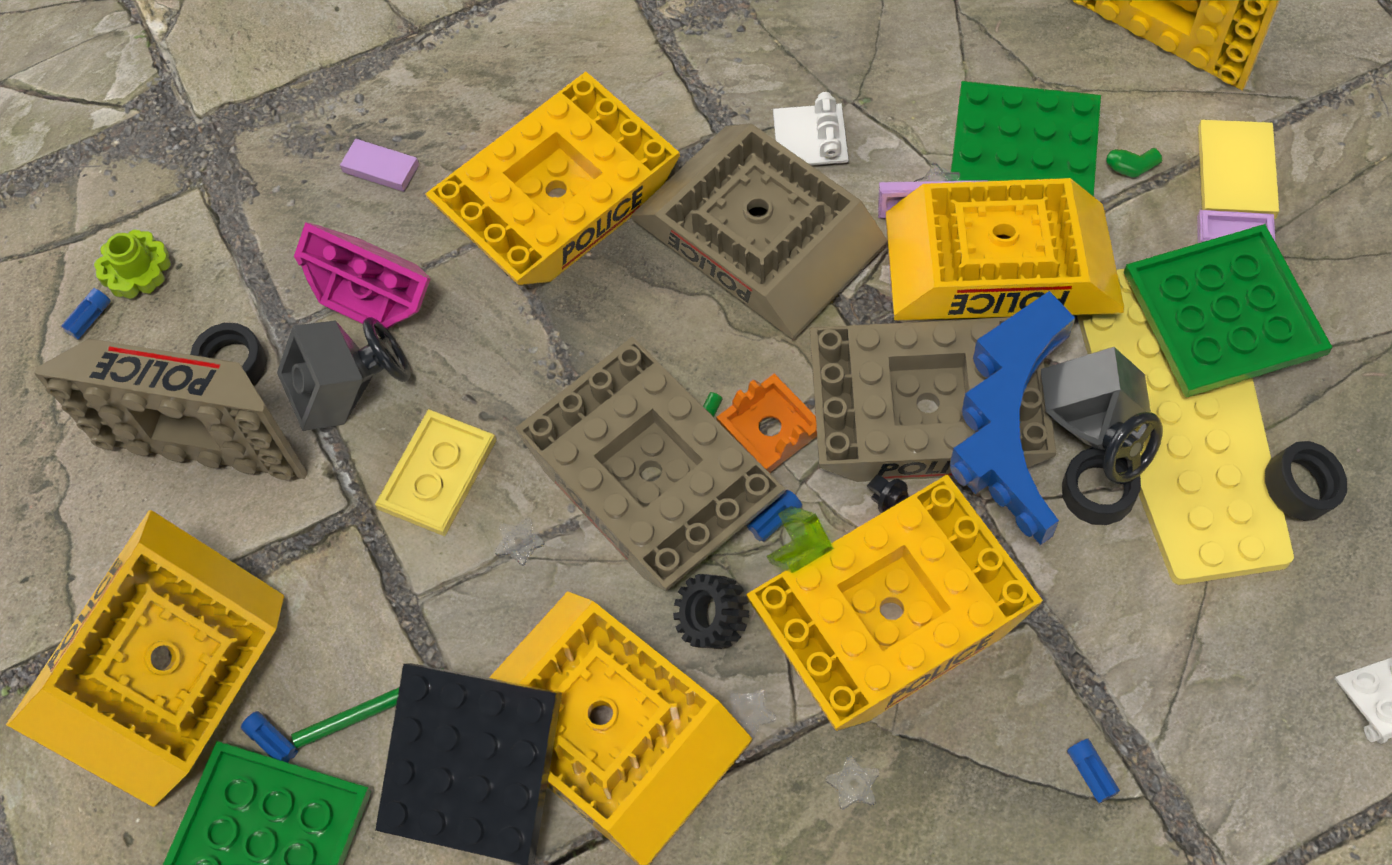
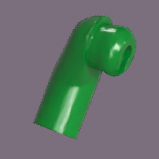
(1131, 163)

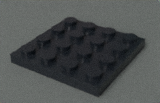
(469, 763)

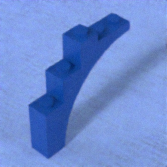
(995, 452)

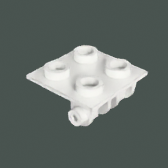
(813, 131)
(1372, 694)

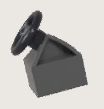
(329, 373)
(1102, 404)

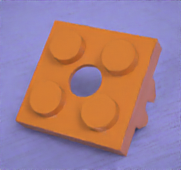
(767, 400)

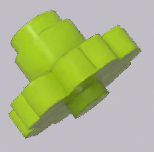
(132, 263)

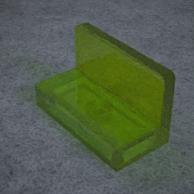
(807, 542)

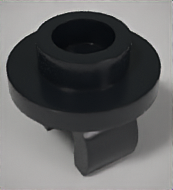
(887, 493)

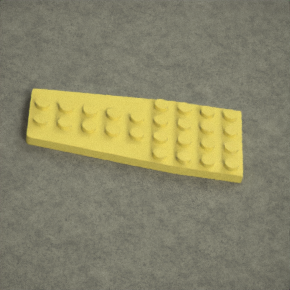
(1209, 473)

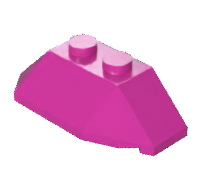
(359, 276)

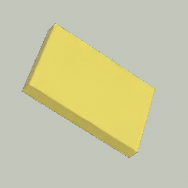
(1238, 166)
(436, 472)

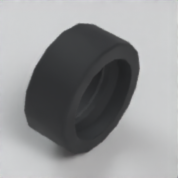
(233, 333)
(1324, 468)
(1086, 509)

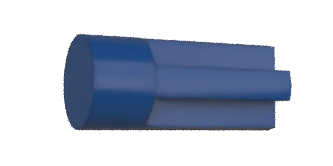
(85, 313)
(769, 521)
(268, 737)
(1093, 770)

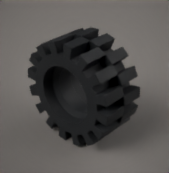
(727, 611)

